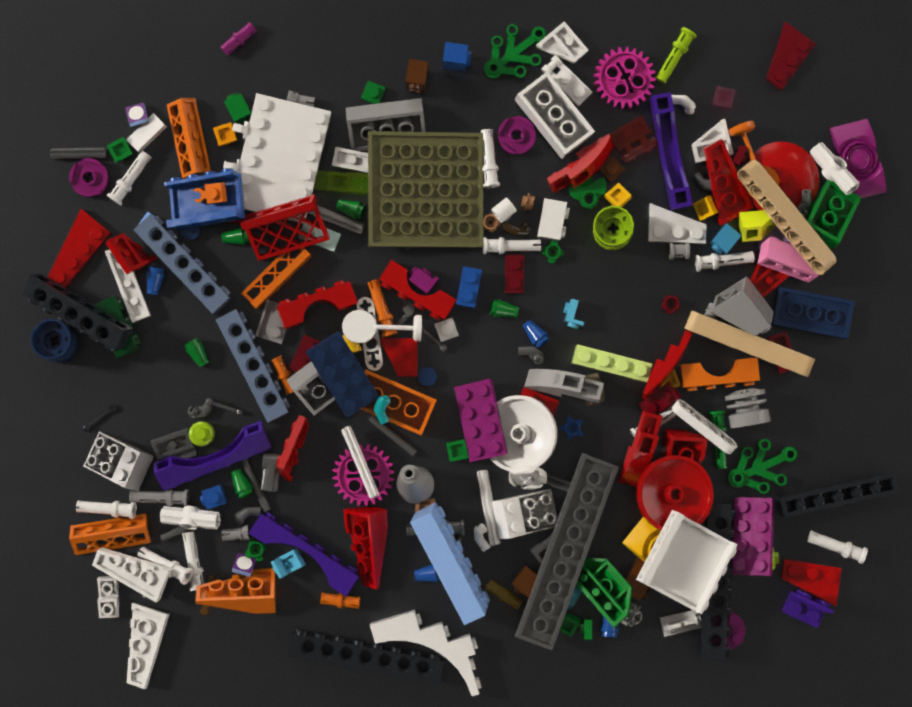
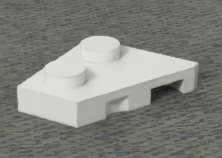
(563, 44)
(717, 132)

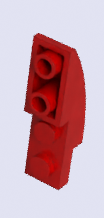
(588, 162)
(642, 449)

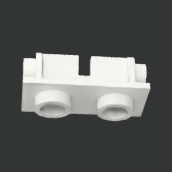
(680, 622)

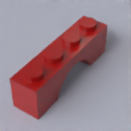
(396, 278)
(340, 297)

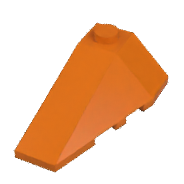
(241, 593)

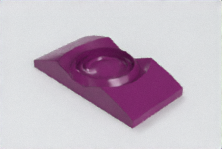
(857, 146)

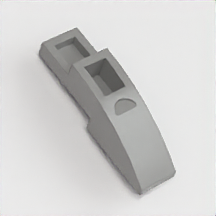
(564, 382)

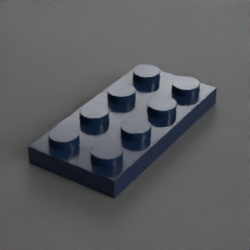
(813, 312)
(342, 374)

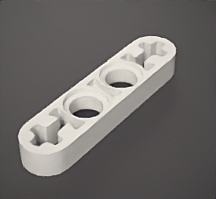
(378, 347)
(704, 426)

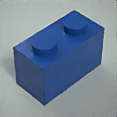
(456, 57)
(468, 287)

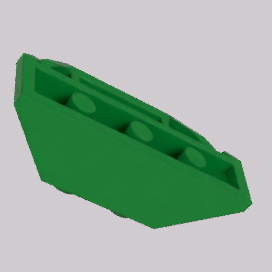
(606, 589)

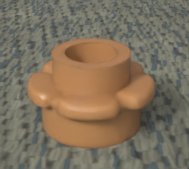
(528, 202)
(490, 227)

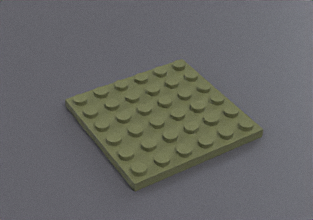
(425, 189)

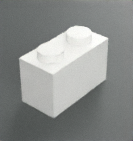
(552, 220)

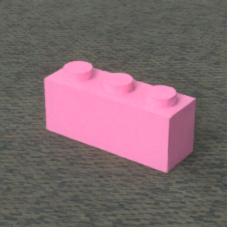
(784, 259)

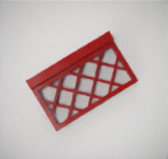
(281, 212)

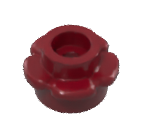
(670, 299)

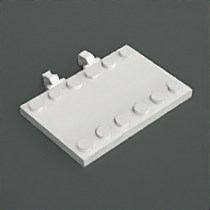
(280, 152)

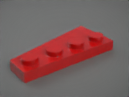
(727, 189)
(79, 247)

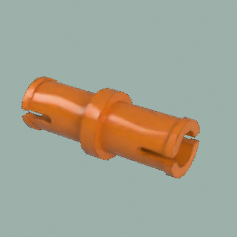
(282, 372)
(340, 600)

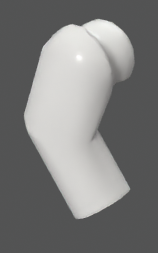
(685, 101)
(479, 538)

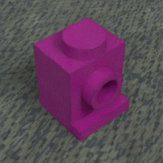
(422, 279)

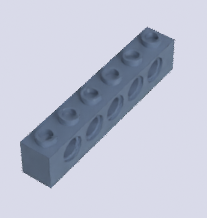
(212, 303)
(226, 324)

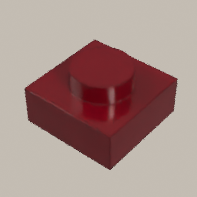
(739, 156)

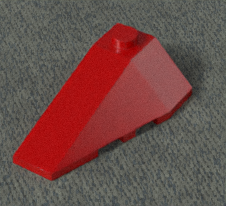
(369, 534)

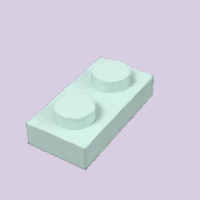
(329, 244)

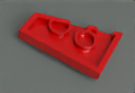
(290, 454)
(814, 578)

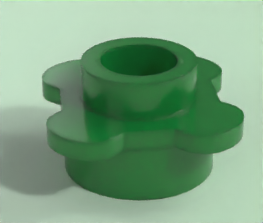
(547, 251)
(256, 555)

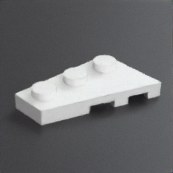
(671, 227)

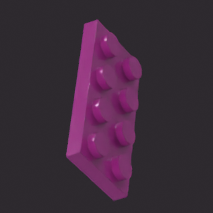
(480, 420)
(754, 536)

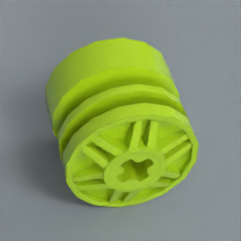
(616, 217)

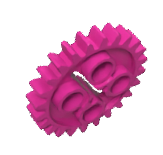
(640, 71)
(361, 494)

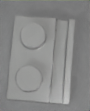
(270, 324)

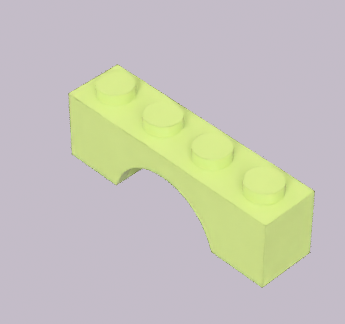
(611, 363)

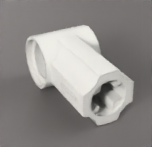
(504, 210)

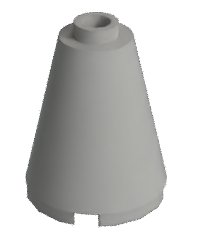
(414, 484)

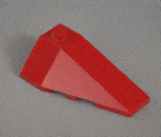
(684, 443)

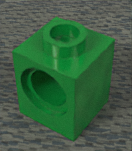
(238, 108)

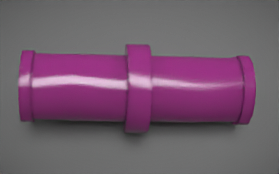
(238, 38)

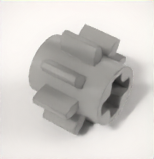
(634, 616)

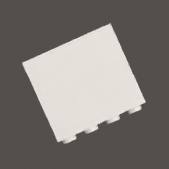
(687, 562)

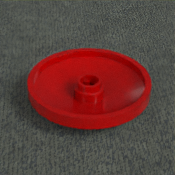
(794, 167)
(674, 485)

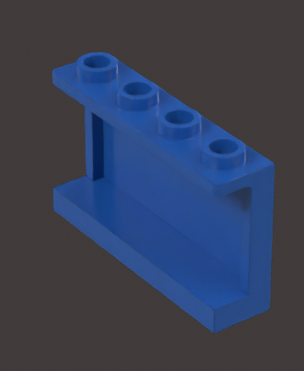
(190, 214)

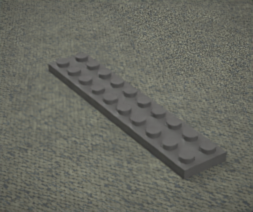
(566, 551)

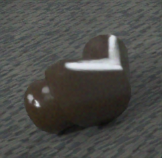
(515, 230)

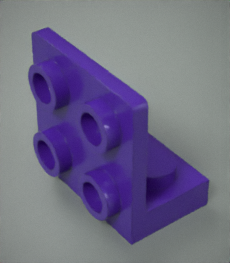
(803, 608)

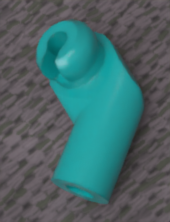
(379, 409)

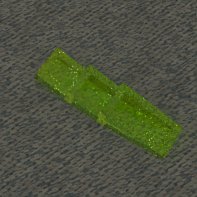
(341, 182)

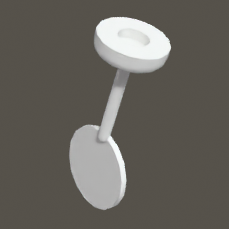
(361, 326)

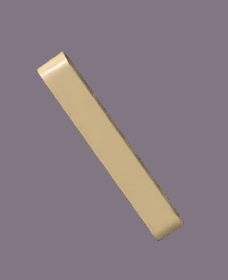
(786, 217)
(749, 344)

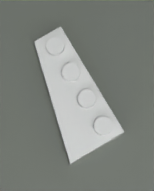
(136, 573)
(146, 636)

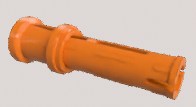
(384, 316)

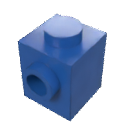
(213, 497)

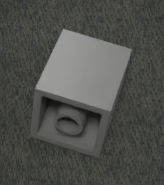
(744, 307)

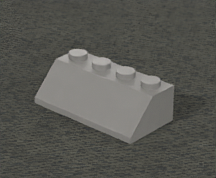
(388, 116)

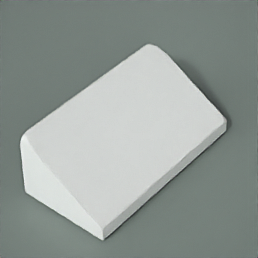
(146, 133)

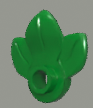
(589, 188)

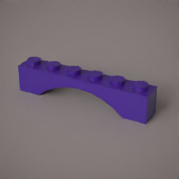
(665, 129)
(175, 470)
(338, 575)

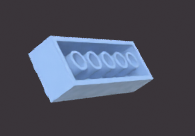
(450, 563)

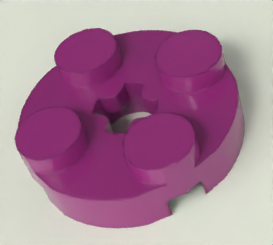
(517, 146)
(80, 184)
(736, 634)

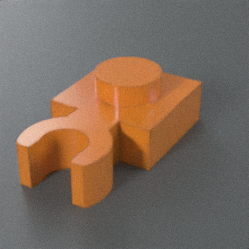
(212, 193)

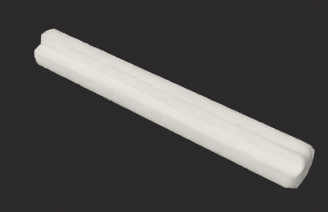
(360, 462)
(486, 497)

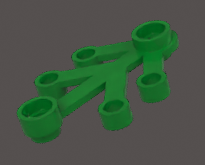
(512, 54)
(759, 467)

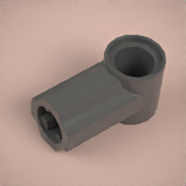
(271, 474)

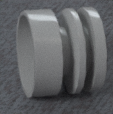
(747, 408)

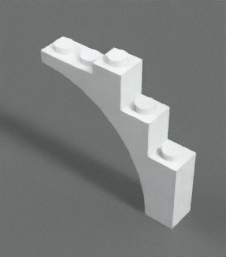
(457, 650)

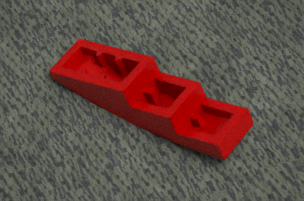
(663, 369)

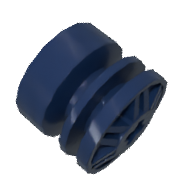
(44, 337)

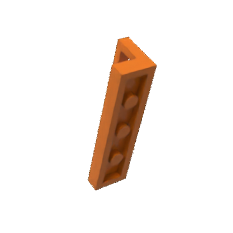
(191, 135)
(278, 280)
(108, 531)

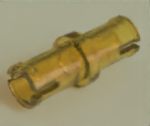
(503, 594)

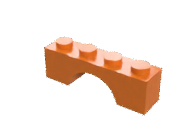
(743, 371)

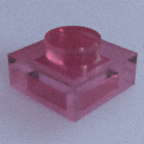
(723, 97)

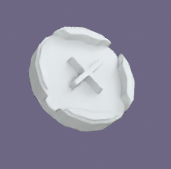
(527, 477)

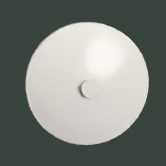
(528, 432)

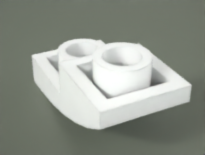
(108, 597)

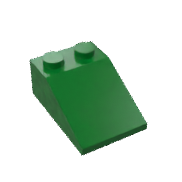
(832, 213)

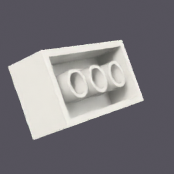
(554, 115)

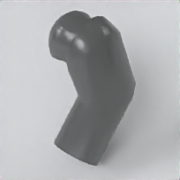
(704, 184)
(806, 203)
(533, 352)
(200, 411)
(241, 516)

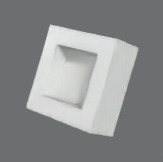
(446, 329)

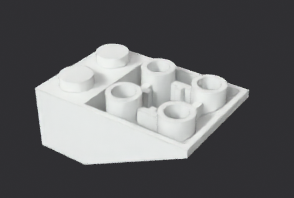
(524, 514)

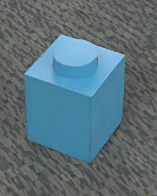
(724, 239)

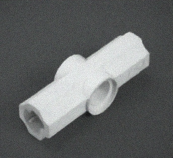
(834, 168)
(190, 517)

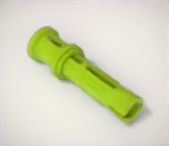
(680, 47)

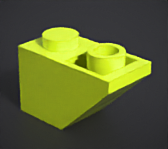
(755, 225)

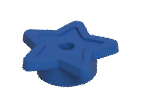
(571, 422)

